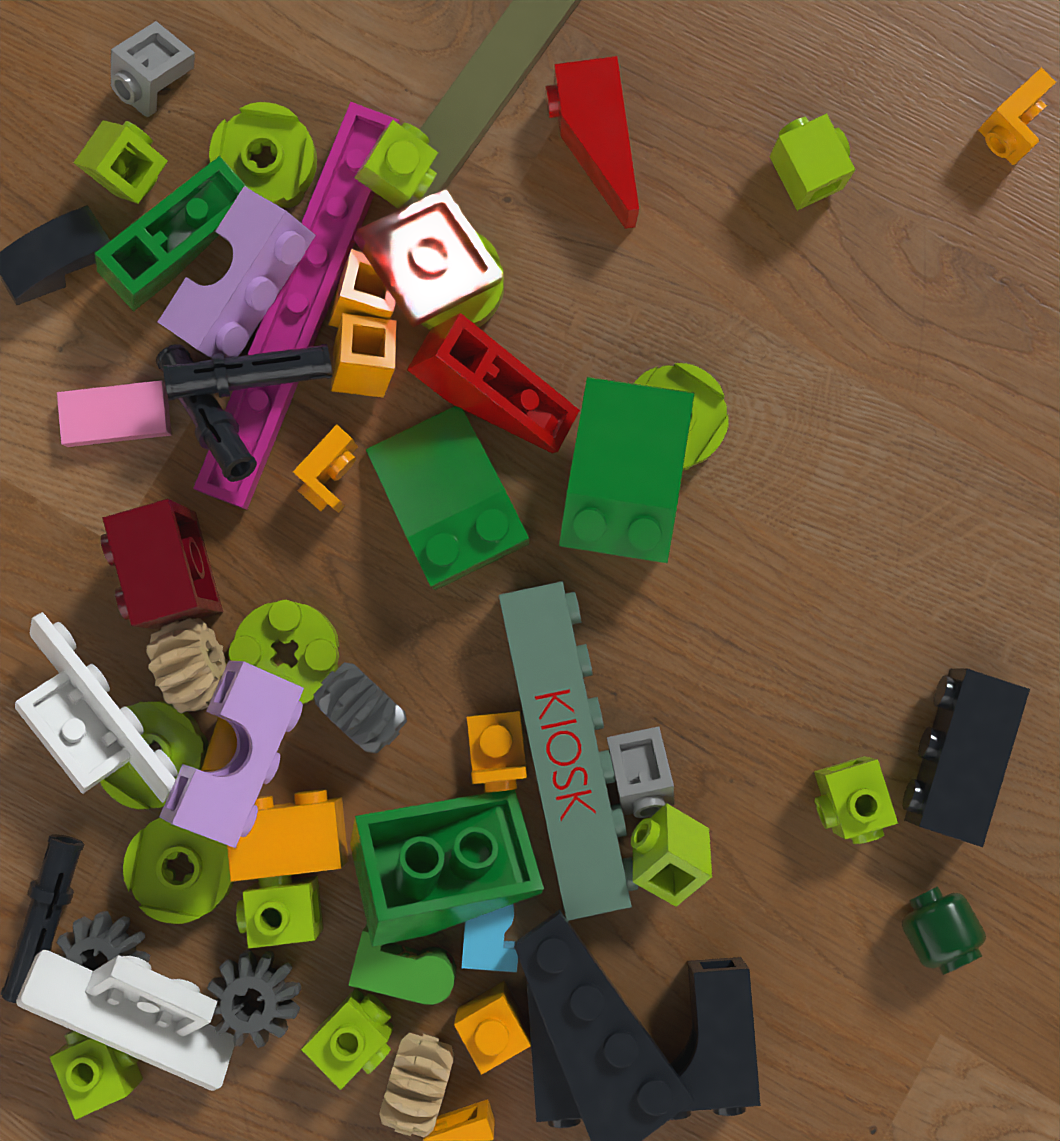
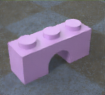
(265, 252)
(223, 800)

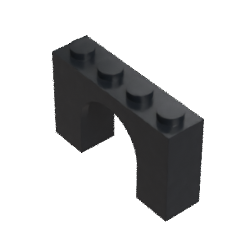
(714, 1065)

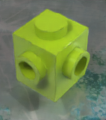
(121, 160)
(812, 160)
(399, 164)
(854, 800)
(671, 855)
(280, 911)
(351, 1038)
(93, 1073)

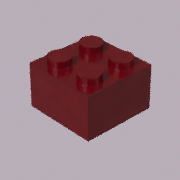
(160, 565)

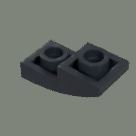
(44, 256)

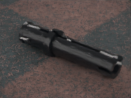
(246, 372)
(214, 428)
(44, 912)

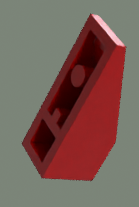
(595, 129)
(492, 384)

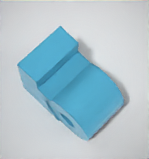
(485, 943)

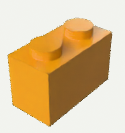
(292, 838)

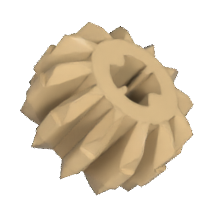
(186, 663)
(417, 1085)

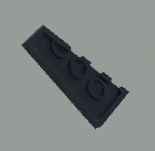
(604, 1050)

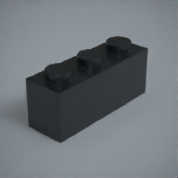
(965, 755)

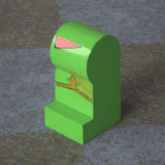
(403, 971)

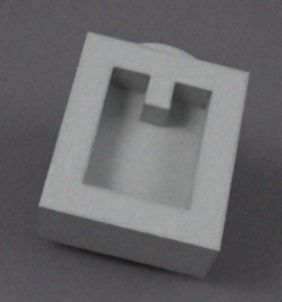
(147, 65)
(641, 772)

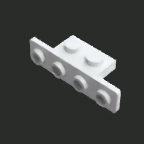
(82, 721)
(133, 1012)

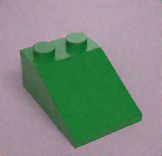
(627, 469)
(447, 497)
(441, 864)

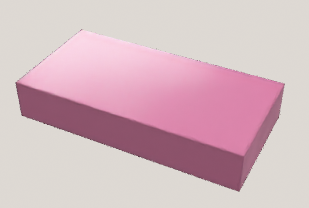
(113, 413)

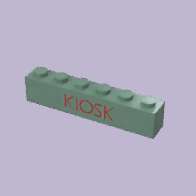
(566, 751)

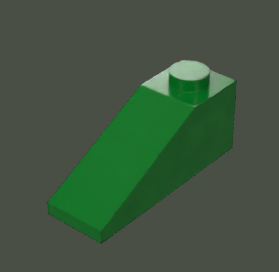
(168, 235)

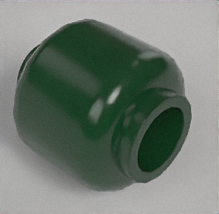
(943, 930)

